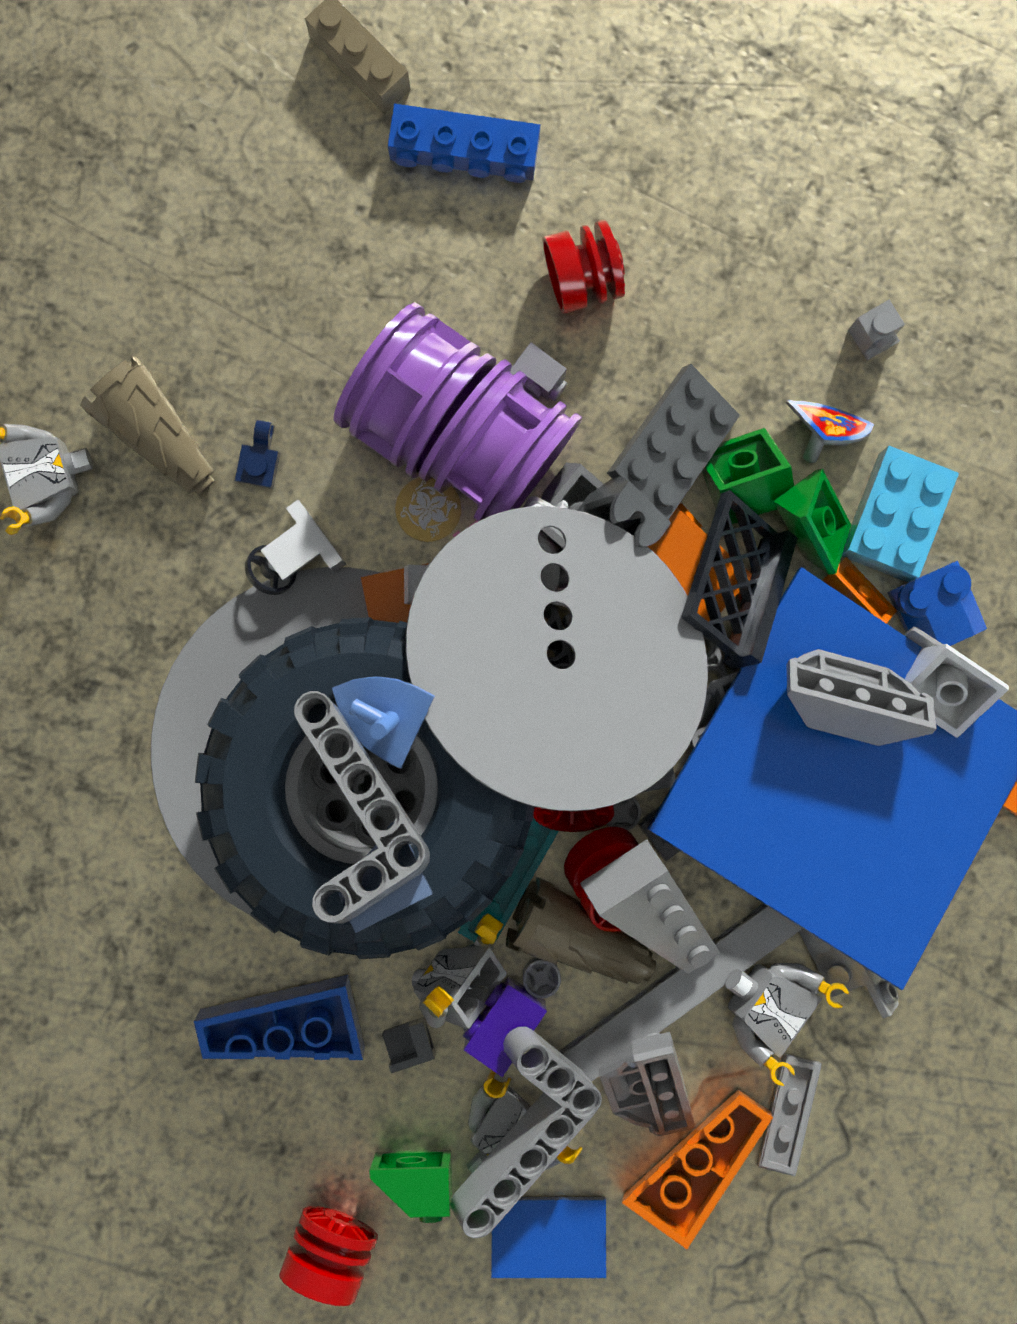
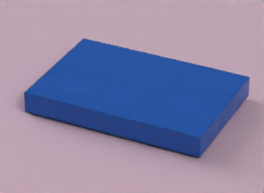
(551, 1239)

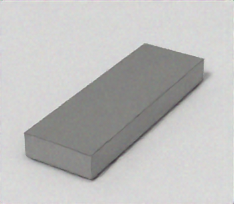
(790, 1112)

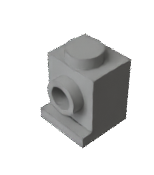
(877, 329)
(543, 373)

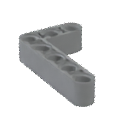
(367, 807)
(534, 1140)

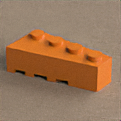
(696, 1173)

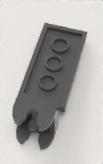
(663, 458)

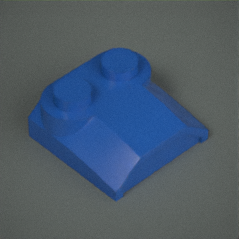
(940, 605)

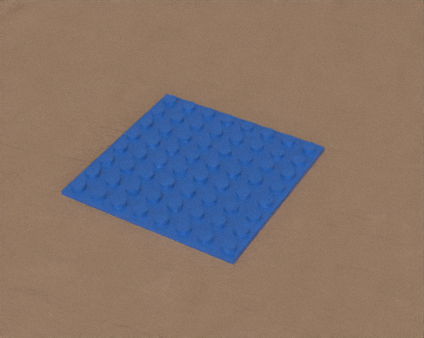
(830, 827)

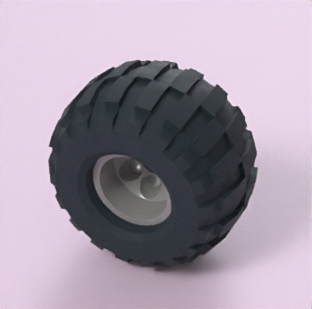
(271, 802)

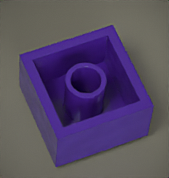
(506, 1009)

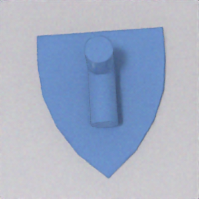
(384, 714)

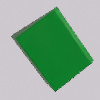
(816, 520)

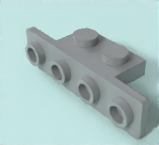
(842, 969)

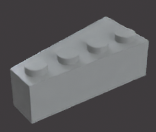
(649, 906)

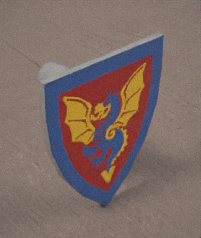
(829, 426)

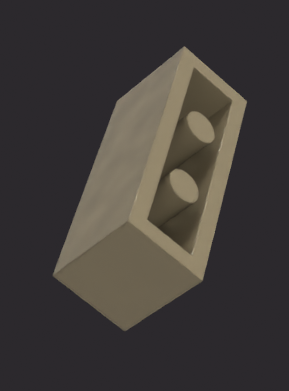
(358, 54)

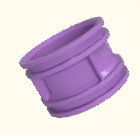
(410, 387)
(499, 443)

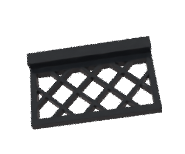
(760, 595)

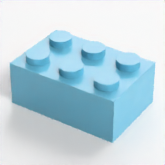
(899, 514)

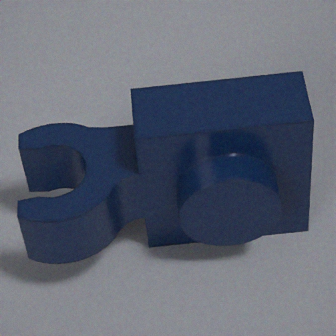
(258, 463)

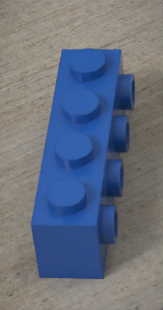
(463, 143)

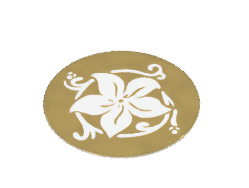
(427, 512)

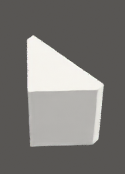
(956, 684)

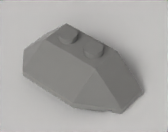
(857, 699)
(648, 1085)

